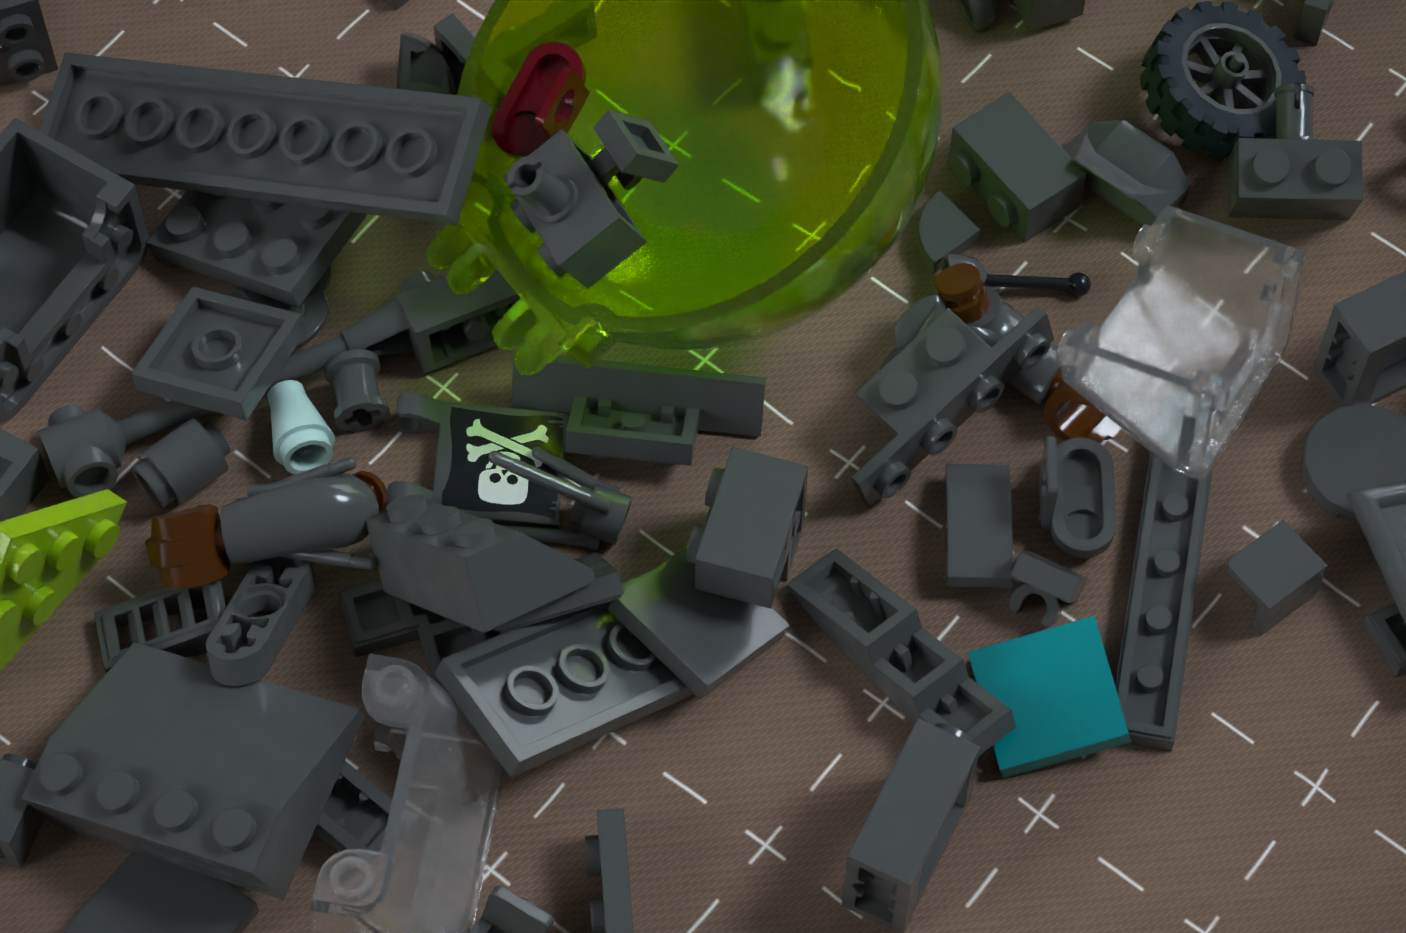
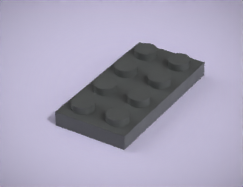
(557, 685)

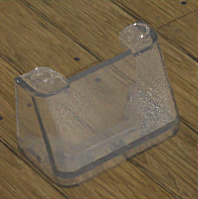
(1188, 337)
(437, 819)

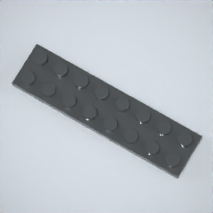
(270, 136)

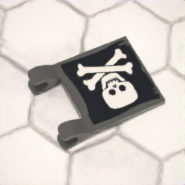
(462, 469)

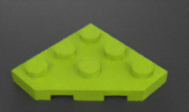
(47, 558)

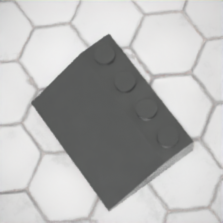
(196, 768)

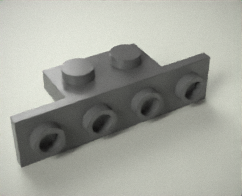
(936, 389)
(641, 407)

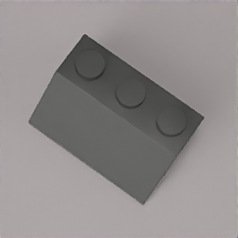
(467, 564)

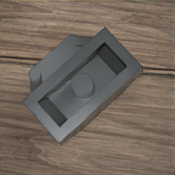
(1129, 169)

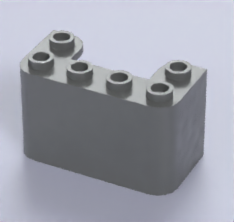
(65, 253)

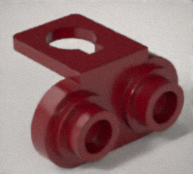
(540, 99)

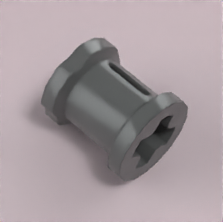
(356, 390)

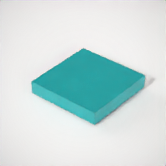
(1057, 694)

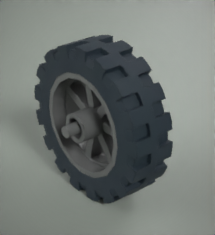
(1250, 57)

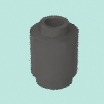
(182, 463)

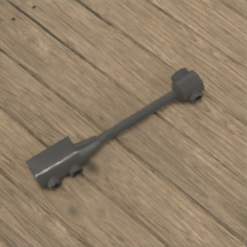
(419, 319)

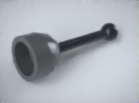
(1077, 284)

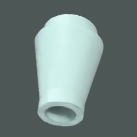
(298, 430)

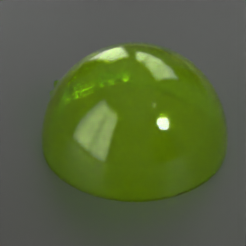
(794, 177)

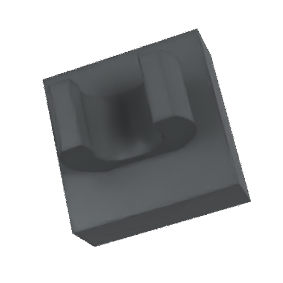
(631, 151)
(1048, 580)

